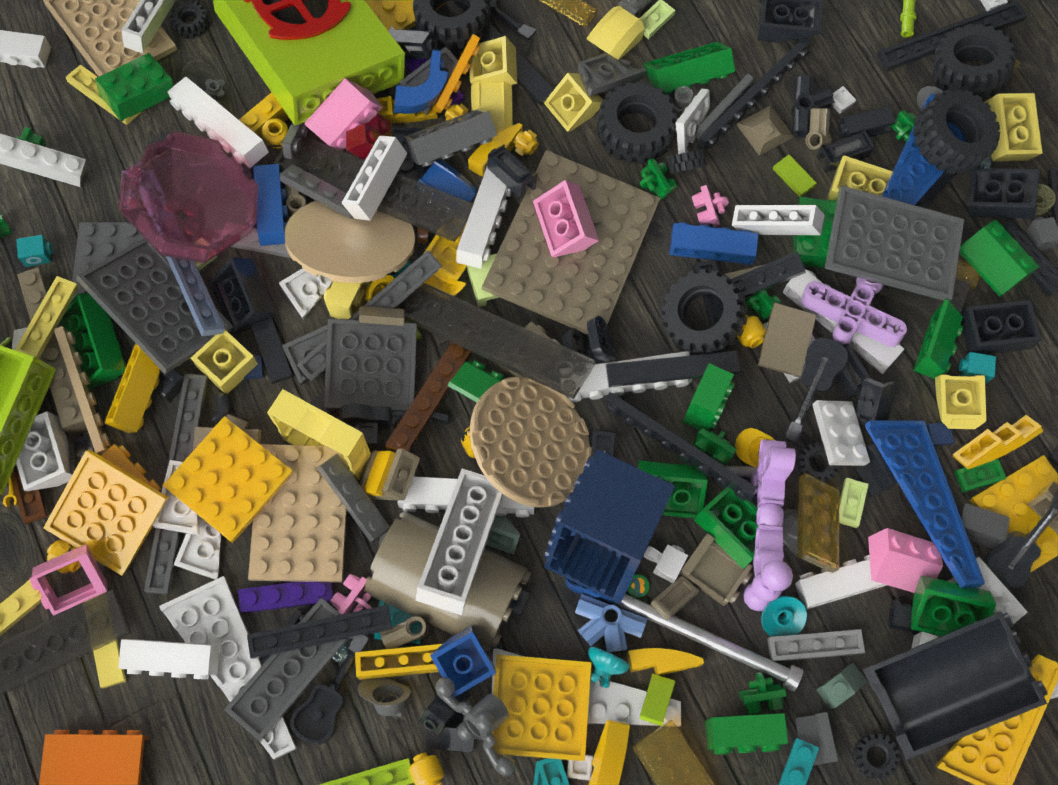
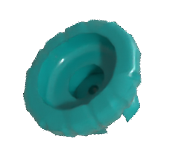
(605, 665)

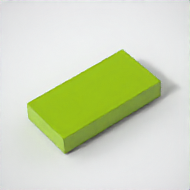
(794, 176)
(657, 699)

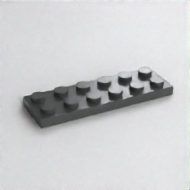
(282, 680)

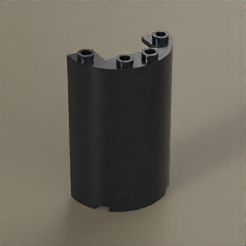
(956, 685)

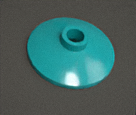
(790, 623)

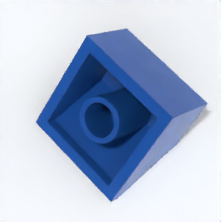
(463, 660)

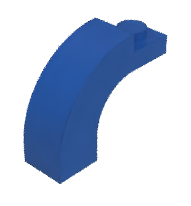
(418, 98)

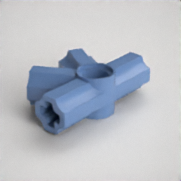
(599, 627)

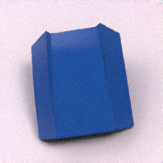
(448, 180)

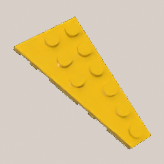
(998, 751)

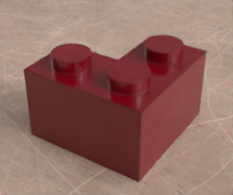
(363, 137)

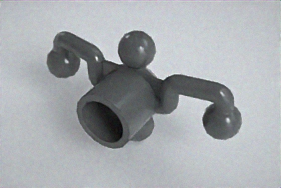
(479, 722)

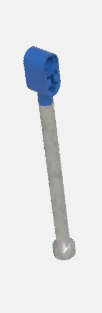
(790, 676)

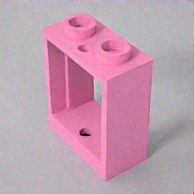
(56, 605)

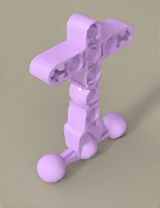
(820, 300)
(770, 571)

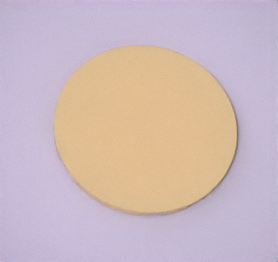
(347, 247)
(529, 441)

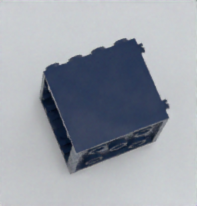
(606, 525)

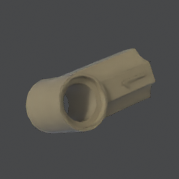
(819, 127)
(294, 199)
(402, 633)

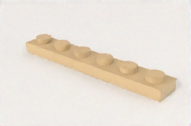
(80, 381)

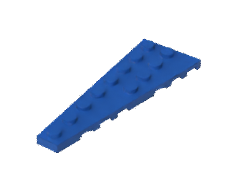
(912, 172)
(918, 471)

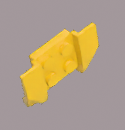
(448, 275)

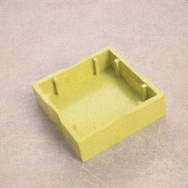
(307, 425)

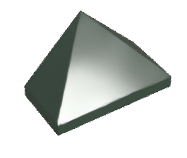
(503, 535)

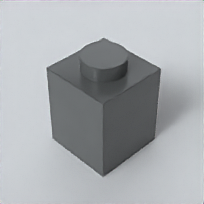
(1043, 233)

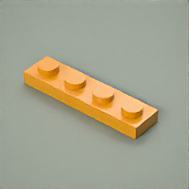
(461, 67)

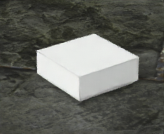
(842, 100)
(580, 769)

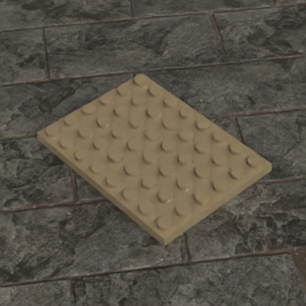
(579, 283)

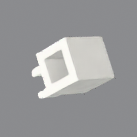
(668, 563)

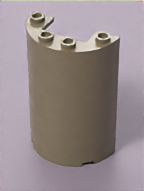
(401, 565)

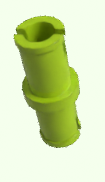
(908, 18)

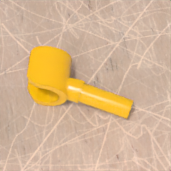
(11, 494)

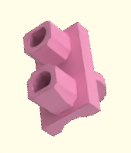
(705, 199)
(357, 586)

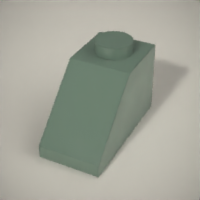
(841, 686)

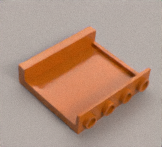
(92, 758)

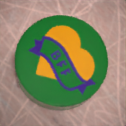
(638, 587)

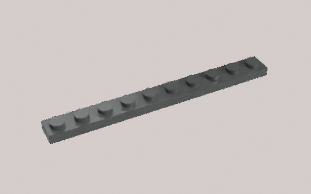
(167, 541)

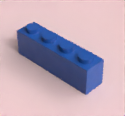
(270, 205)
(713, 243)

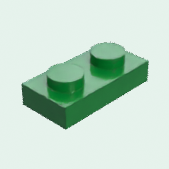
(980, 476)

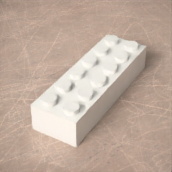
(459, 543)

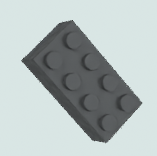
(450, 136)

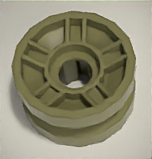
(1046, 198)

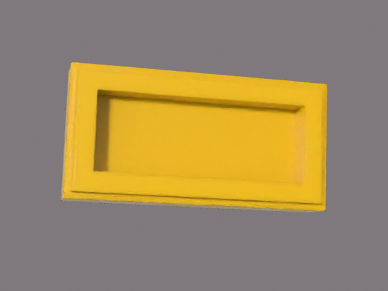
(379, 473)

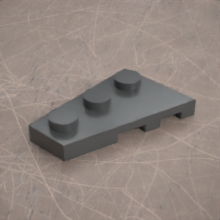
(421, 74)
(301, 347)

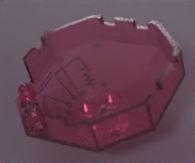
(193, 178)

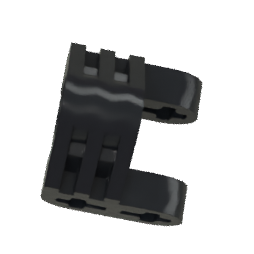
(600, 343)

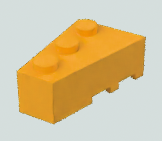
(120, 457)

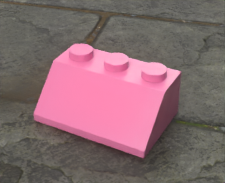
(342, 111)
(565, 219)
(902, 559)

